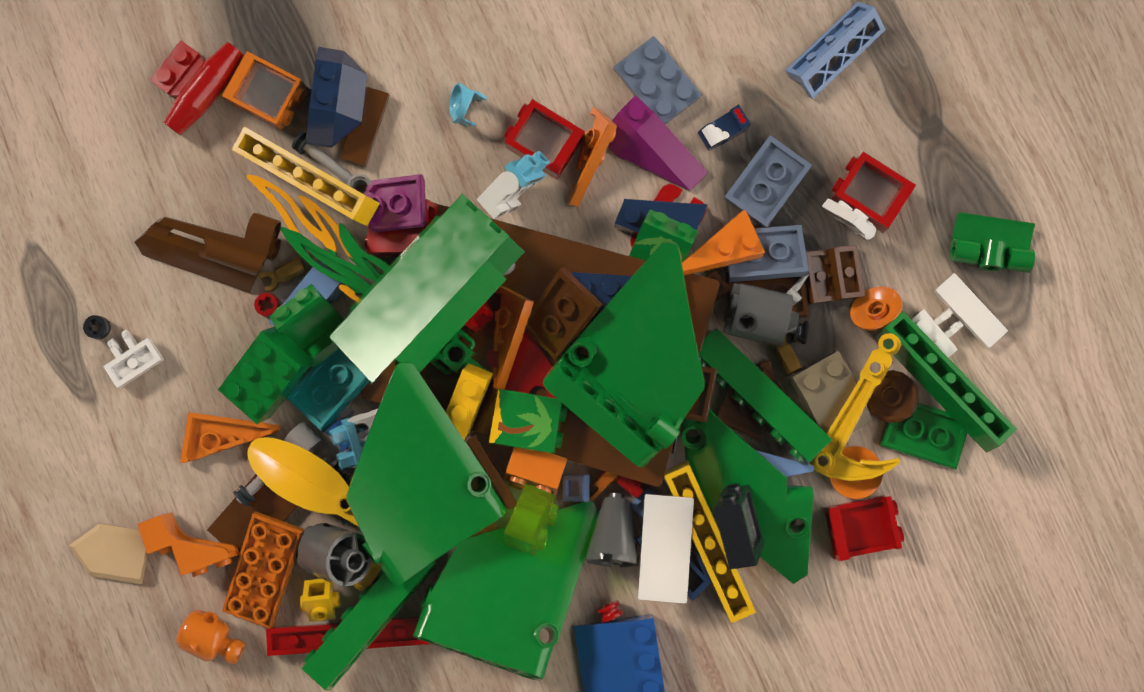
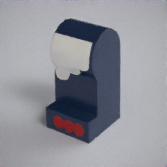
(724, 128)

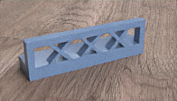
(835, 43)

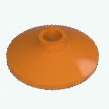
(876, 308)
(859, 488)

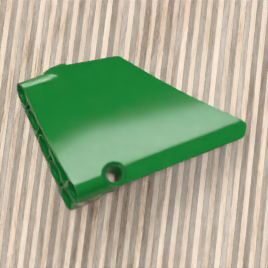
(639, 363)
(416, 482)
(500, 598)

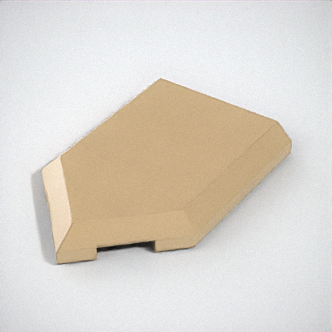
(112, 553)

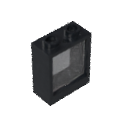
(739, 526)

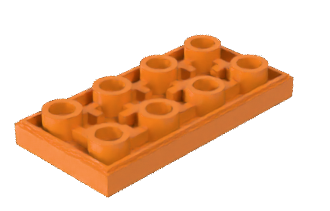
(263, 570)

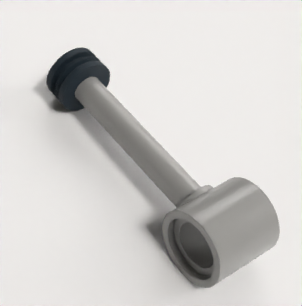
(301, 147)
(300, 435)

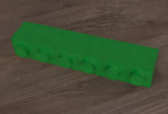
(948, 384)
(763, 398)
(360, 627)

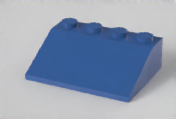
(619, 655)

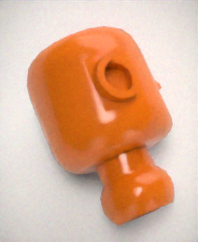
(207, 637)

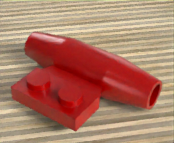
(194, 81)

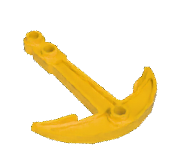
(844, 424)

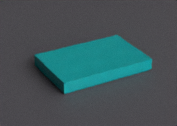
(328, 389)

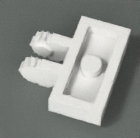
(854, 220)
(933, 331)
(132, 363)

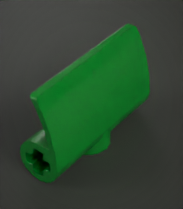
(992, 243)

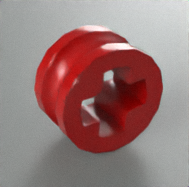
(265, 297)
(610, 611)

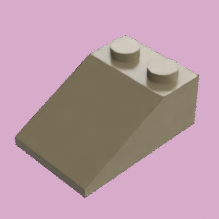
(825, 389)

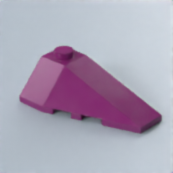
(653, 147)

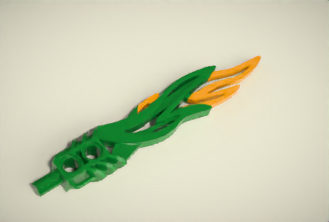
(353, 282)

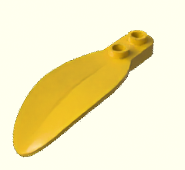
(299, 476)

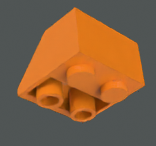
(536, 469)

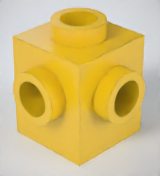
(319, 600)

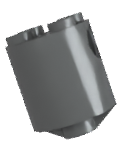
(760, 314)
(333, 554)

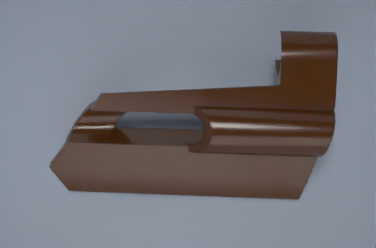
(222, 257)

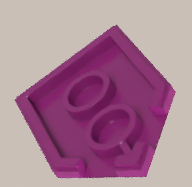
(400, 201)

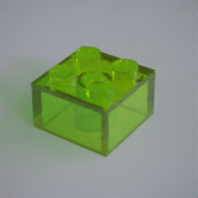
(531, 519)

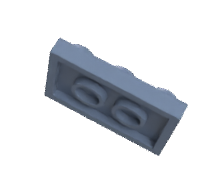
(657, 80)
(767, 181)
(782, 258)

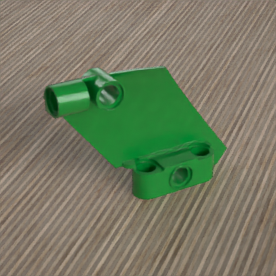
(723, 459)

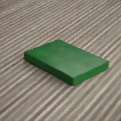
(927, 436)

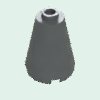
(613, 535)

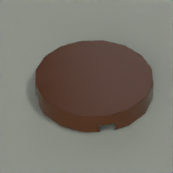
(894, 398)

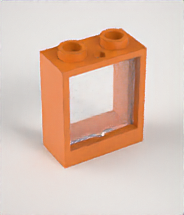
(265, 91)

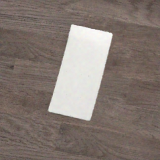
(665, 548)

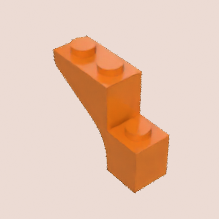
(191, 554)

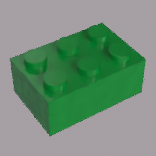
(265, 375)

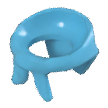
(461, 99)

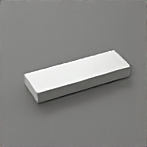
(970, 311)

